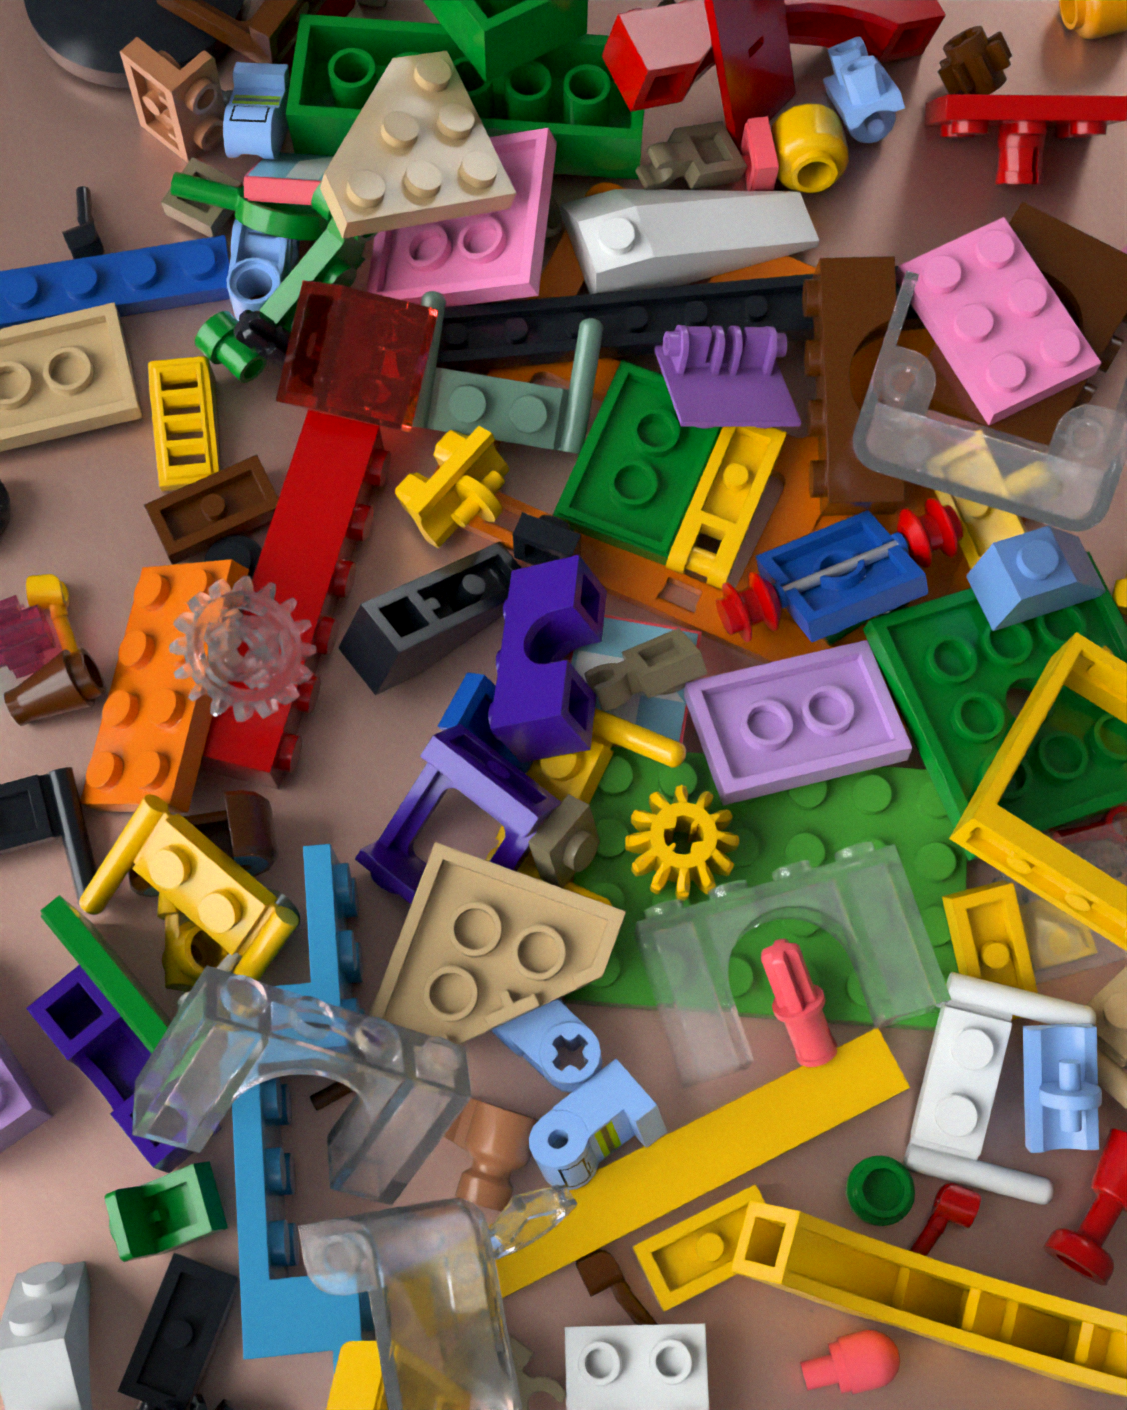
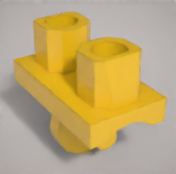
(460, 488)

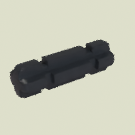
(261, 331)

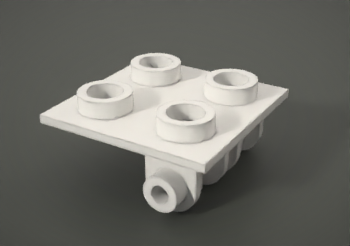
(637, 1367)

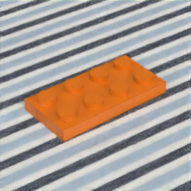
(149, 726)

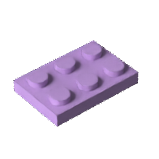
(796, 722)

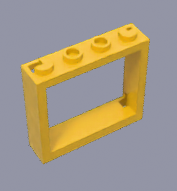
(1018, 847)

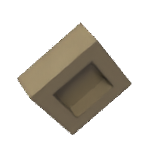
(197, 215)
(565, 842)

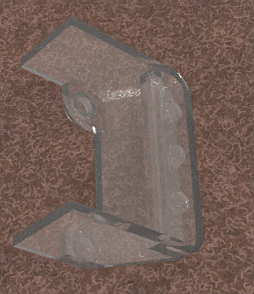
(1051, 484)

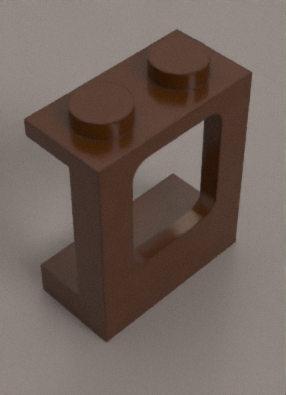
(261, 38)

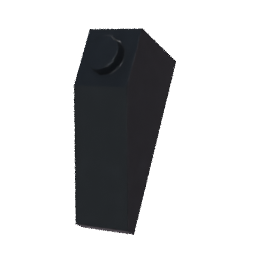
(427, 618)

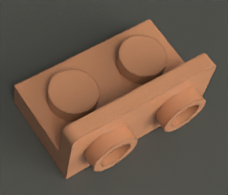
(173, 103)

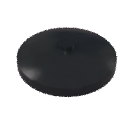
(91, 33)

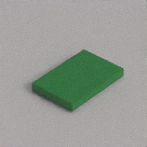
(636, 468)
(107, 971)

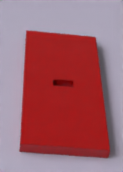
(750, 59)

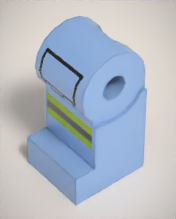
(257, 110)
(593, 1125)

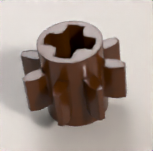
(975, 62)

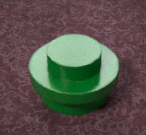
(880, 1190)

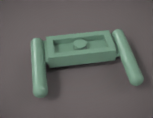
(506, 407)

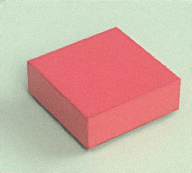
(759, 155)

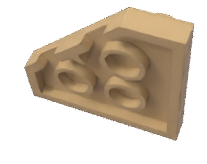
(415, 154)
(489, 948)

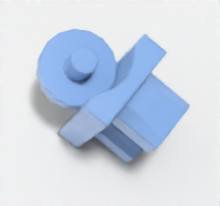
(862, 91)
(1061, 1087)

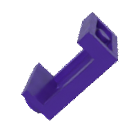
(484, 776)

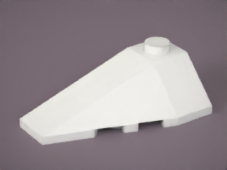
(681, 235)

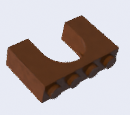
(1092, 288)

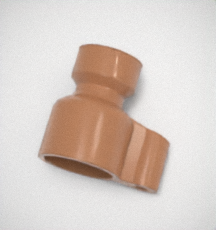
(498, 1146)

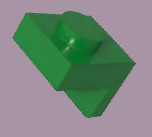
(165, 1212)

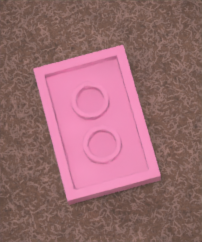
(998, 321)

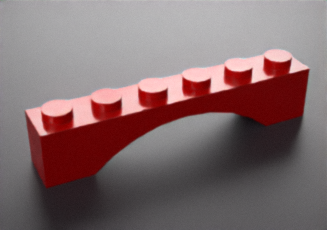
(669, 47)

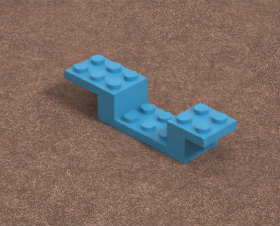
(280, 1311)

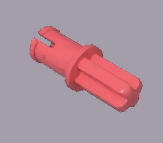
(798, 1003)

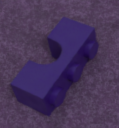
(540, 701)
(105, 1050)

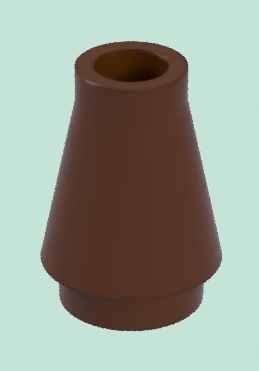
(58, 687)

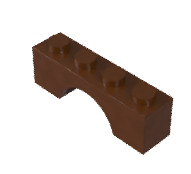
(849, 309)

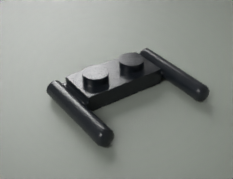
(42, 811)

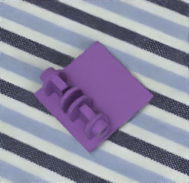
(728, 378)

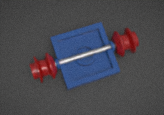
(842, 573)

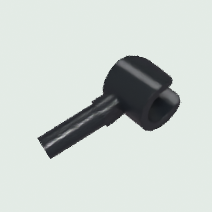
(84, 239)

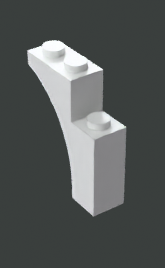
(47, 1339)

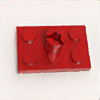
(1024, 125)

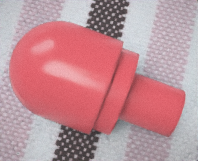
(855, 1362)

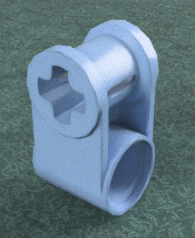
(257, 266)
(542, 1033)

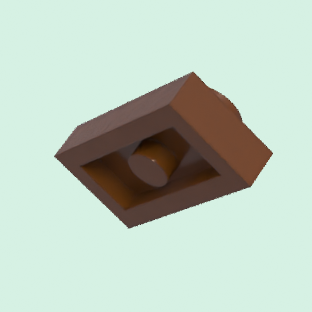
(213, 508)

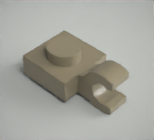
(697, 152)

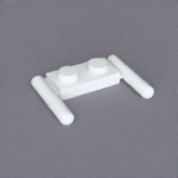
(964, 1080)

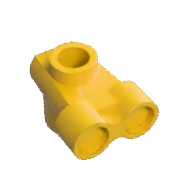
(186, 948)

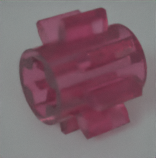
(23, 637)

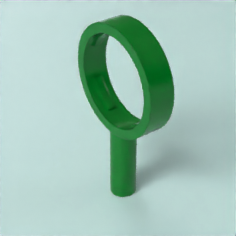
(271, 218)

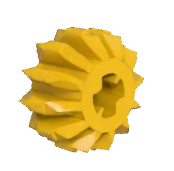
(658, 831)

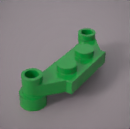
(327, 261)

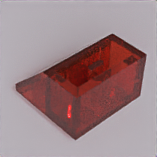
(357, 355)

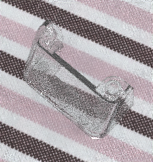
(429, 1298)

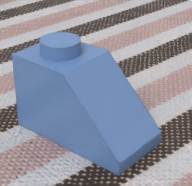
(1033, 576)

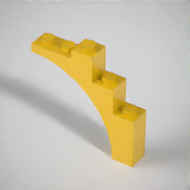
(933, 1298)

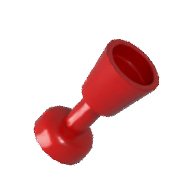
(1083, 1249)

